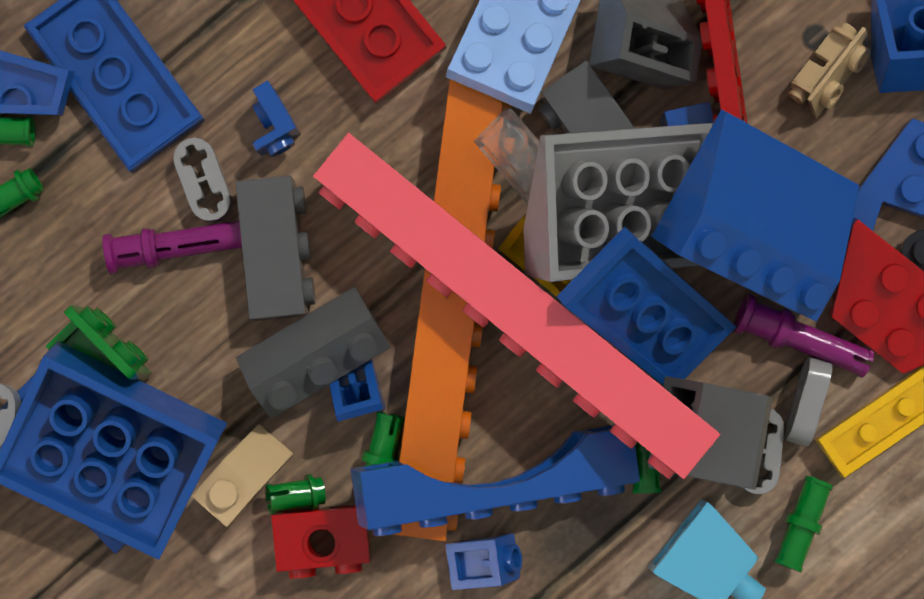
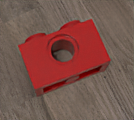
(293, 541)

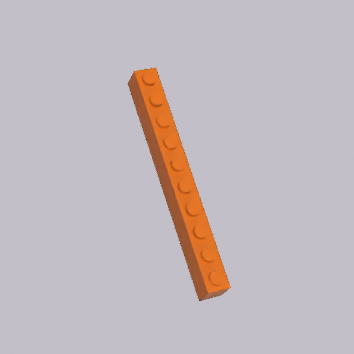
(443, 330)

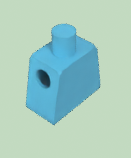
(708, 558)

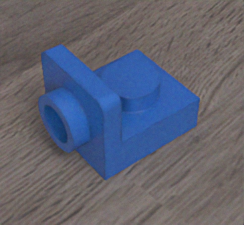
(273, 112)
(483, 562)

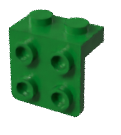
(93, 335)

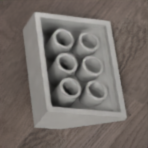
(596, 186)

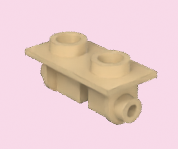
(844, 54)

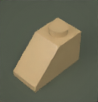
(242, 475)

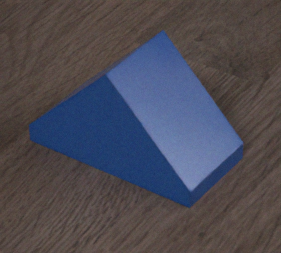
(357, 393)

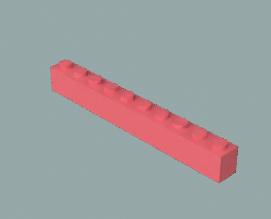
(517, 306)

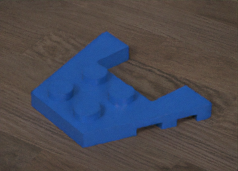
(896, 177)

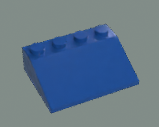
(762, 216)
(107, 449)

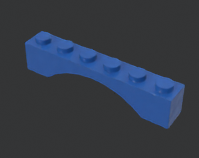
(399, 494)

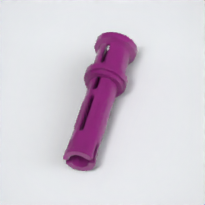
(152, 247)
(782, 329)

